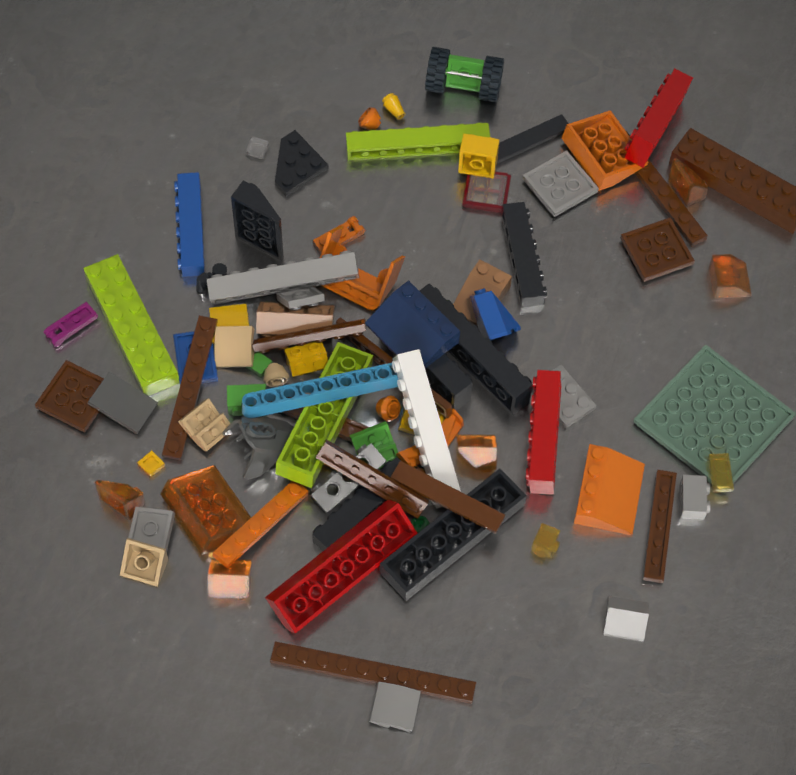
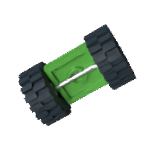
(464, 74)

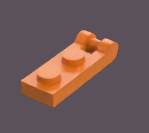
(346, 235)

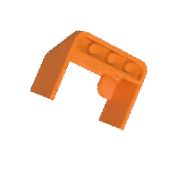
(368, 289)

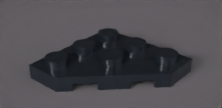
(297, 163)

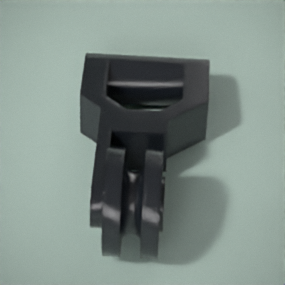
(201, 283)

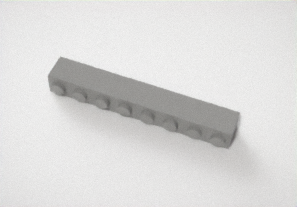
(283, 278)

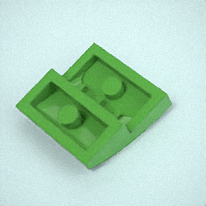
(380, 438)

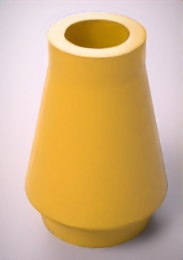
(393, 105)

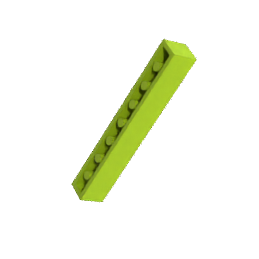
(410, 141)

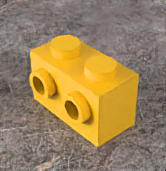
(306, 358)

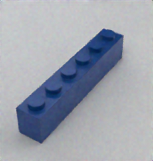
(190, 222)

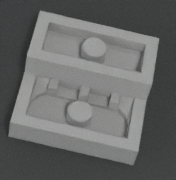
(394, 706)

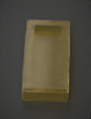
(720, 472)

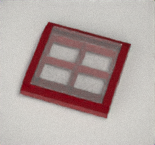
(486, 193)

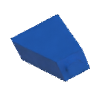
(491, 315)

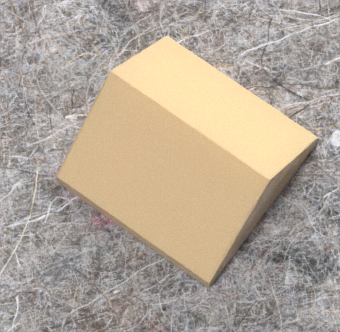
(143, 562)

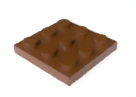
(657, 249)
(69, 394)

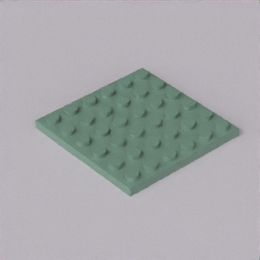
(714, 411)

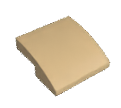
(234, 346)
(205, 424)

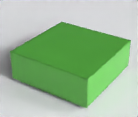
(260, 364)

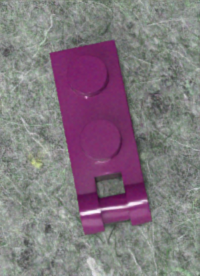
(70, 324)

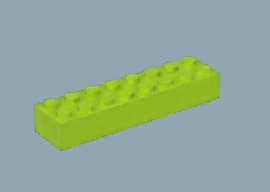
(131, 325)
(320, 421)

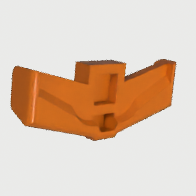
(450, 427)

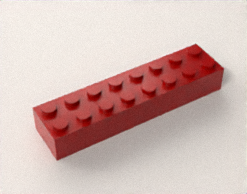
(341, 566)

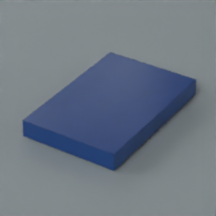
(182, 347)

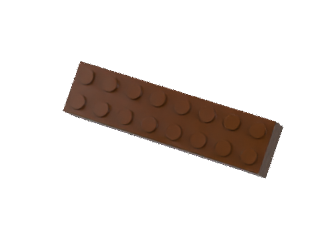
(739, 179)

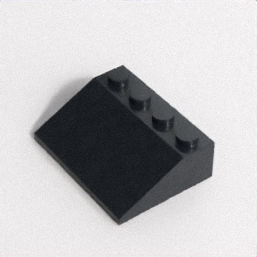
(256, 220)

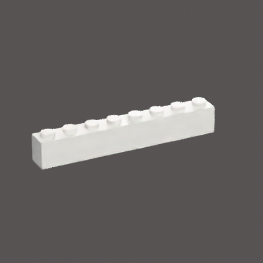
(424, 418)

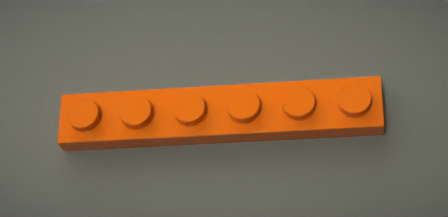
(260, 524)

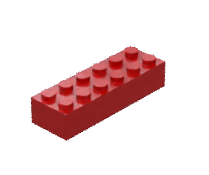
(657, 117)
(544, 432)

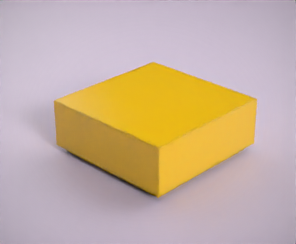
(151, 464)

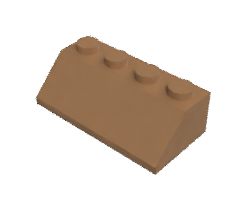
(279, 319)

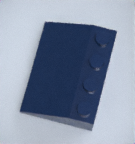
(412, 323)

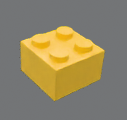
(478, 155)

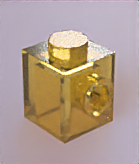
(546, 541)

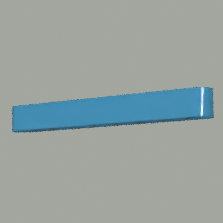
(318, 394)

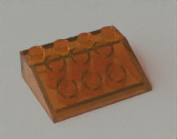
(205, 507)

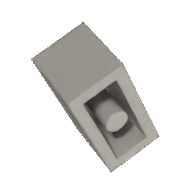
(694, 497)

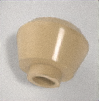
(275, 375)

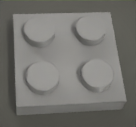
(300, 297)
(152, 526)

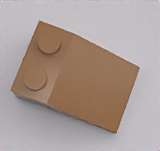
(481, 277)

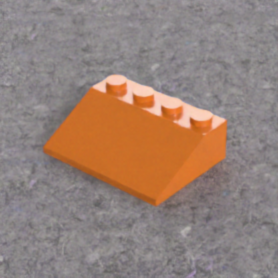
(599, 148)
(609, 490)

